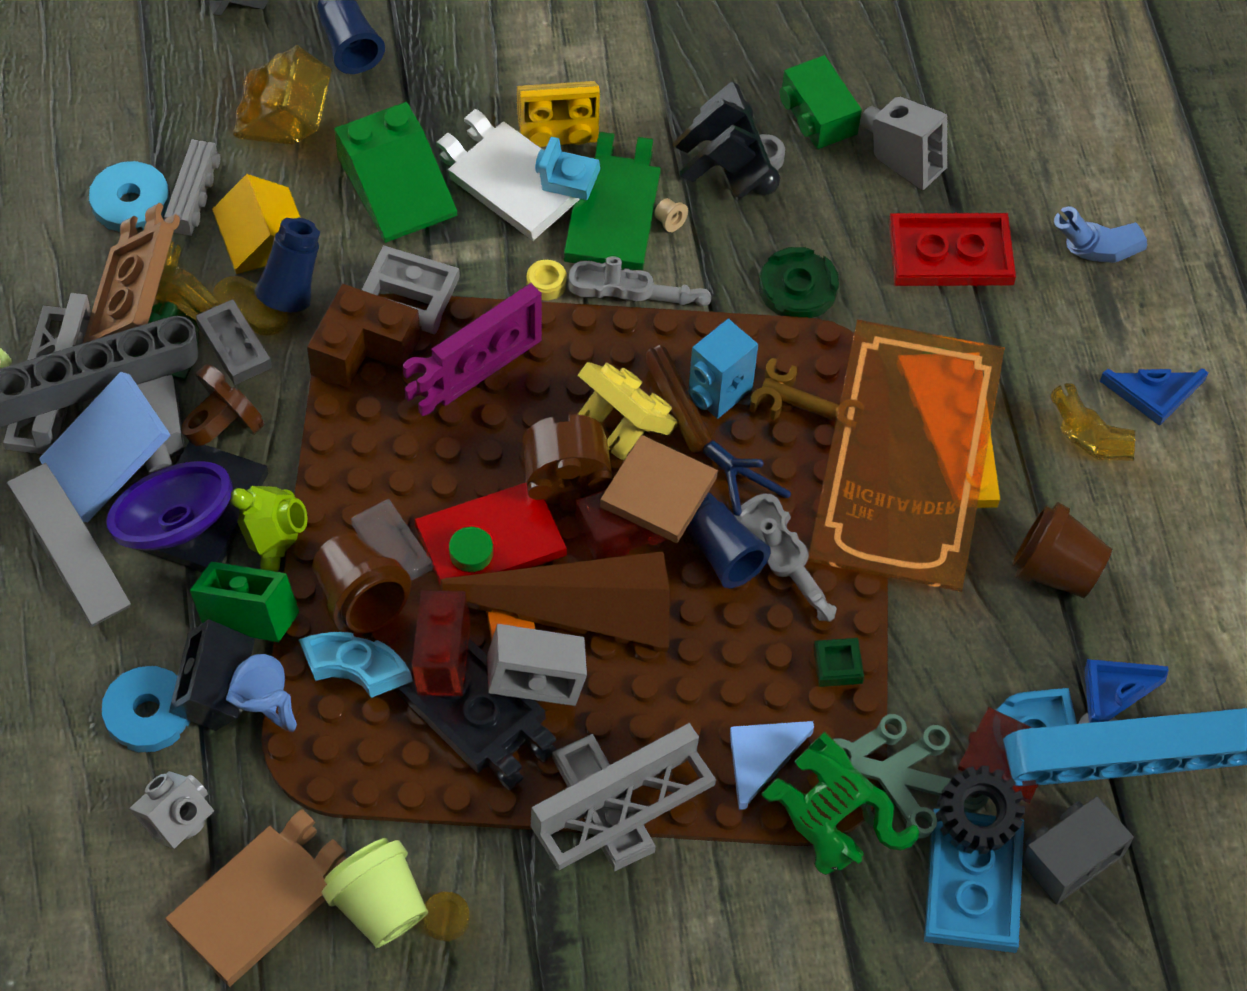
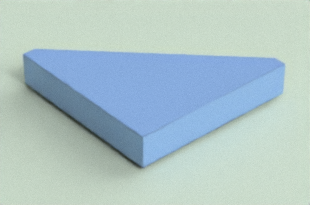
(762, 752)

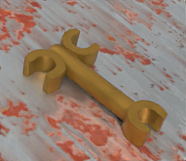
(779, 388)

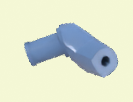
(1098, 242)

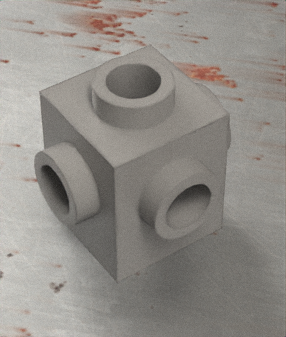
(172, 808)

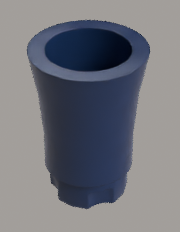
(351, 37)
(290, 267)
(727, 543)

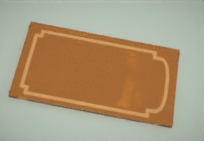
(907, 456)

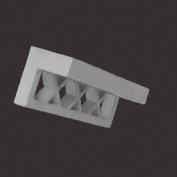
(49, 425)
(612, 783)

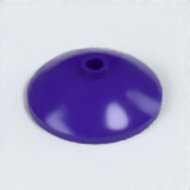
(170, 506)

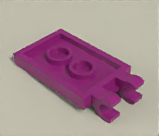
(476, 350)

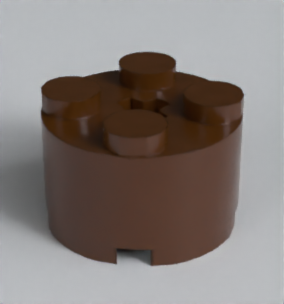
(566, 460)

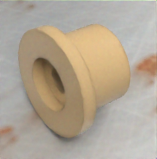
(671, 214)

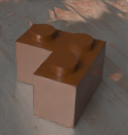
(359, 327)

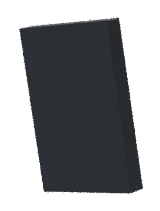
(217, 539)

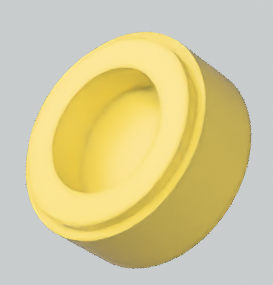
(548, 278)

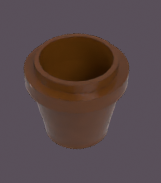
(1061, 553)
(360, 584)

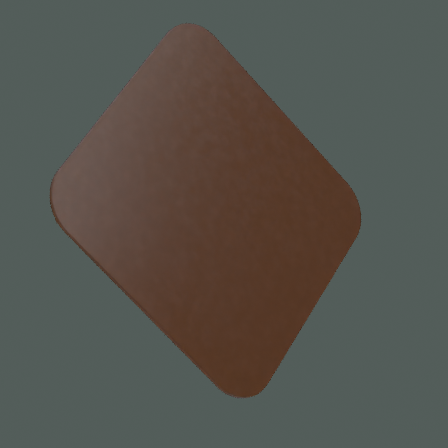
(731, 650)

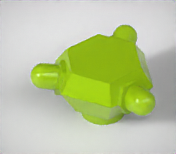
(269, 521)

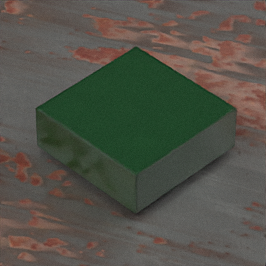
(838, 662)

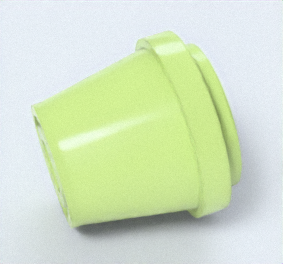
(376, 891)

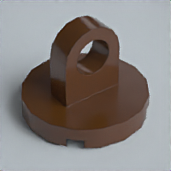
(219, 409)

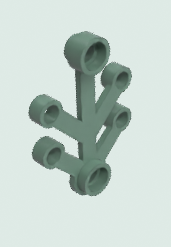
(897, 776)

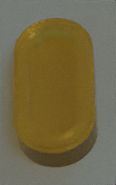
(259, 316)

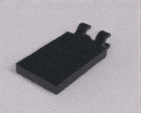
(481, 724)

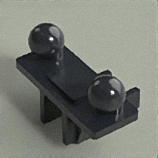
(734, 144)

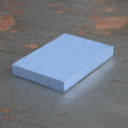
(105, 445)

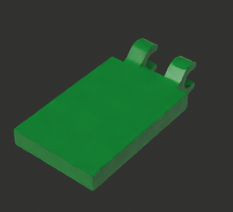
(619, 208)

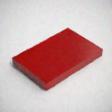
(951, 249)
(517, 524)

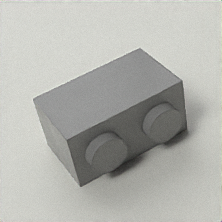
(536, 664)

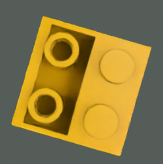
(559, 111)

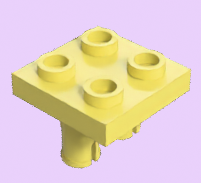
(622, 392)

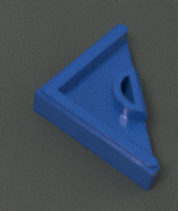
(1154, 391)
(1118, 685)

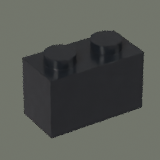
(206, 673)

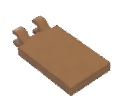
(131, 275)
(256, 898)

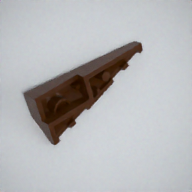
(606, 596)

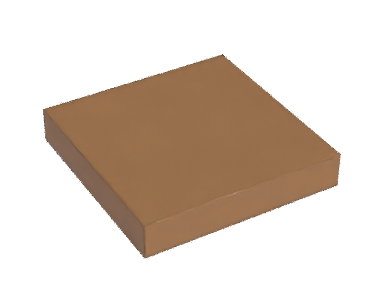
(658, 488)

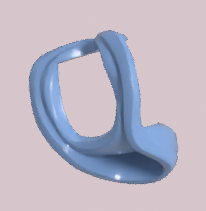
(260, 688)

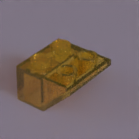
(283, 98)

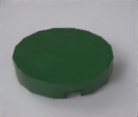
(798, 283)

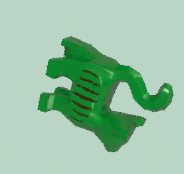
(834, 796)

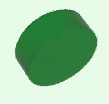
(471, 549)

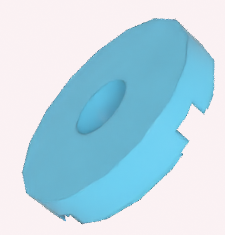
(124, 179)

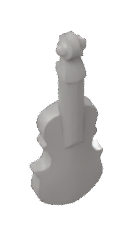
(608, 279)
(788, 555)

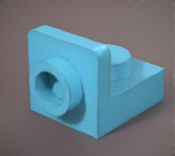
(566, 172)

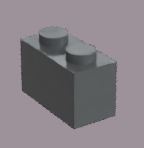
(1075, 848)

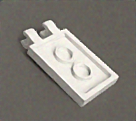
(503, 175)

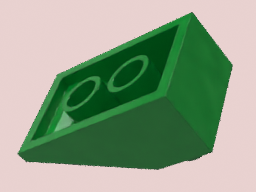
(394, 171)

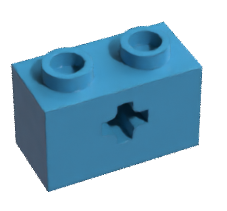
(722, 368)

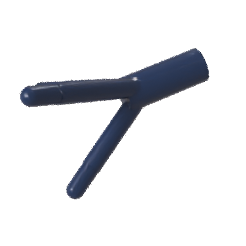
(733, 466)

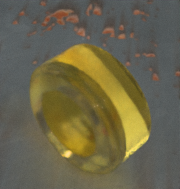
(447, 916)

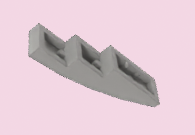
(68, 544)

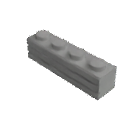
(192, 185)

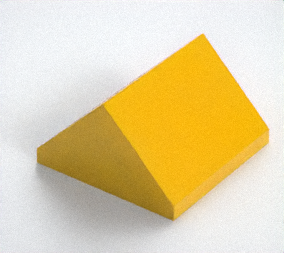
(251, 218)

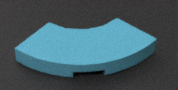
(357, 659)

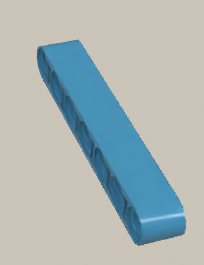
(1128, 747)

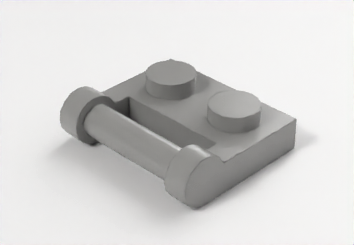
(415, 279)

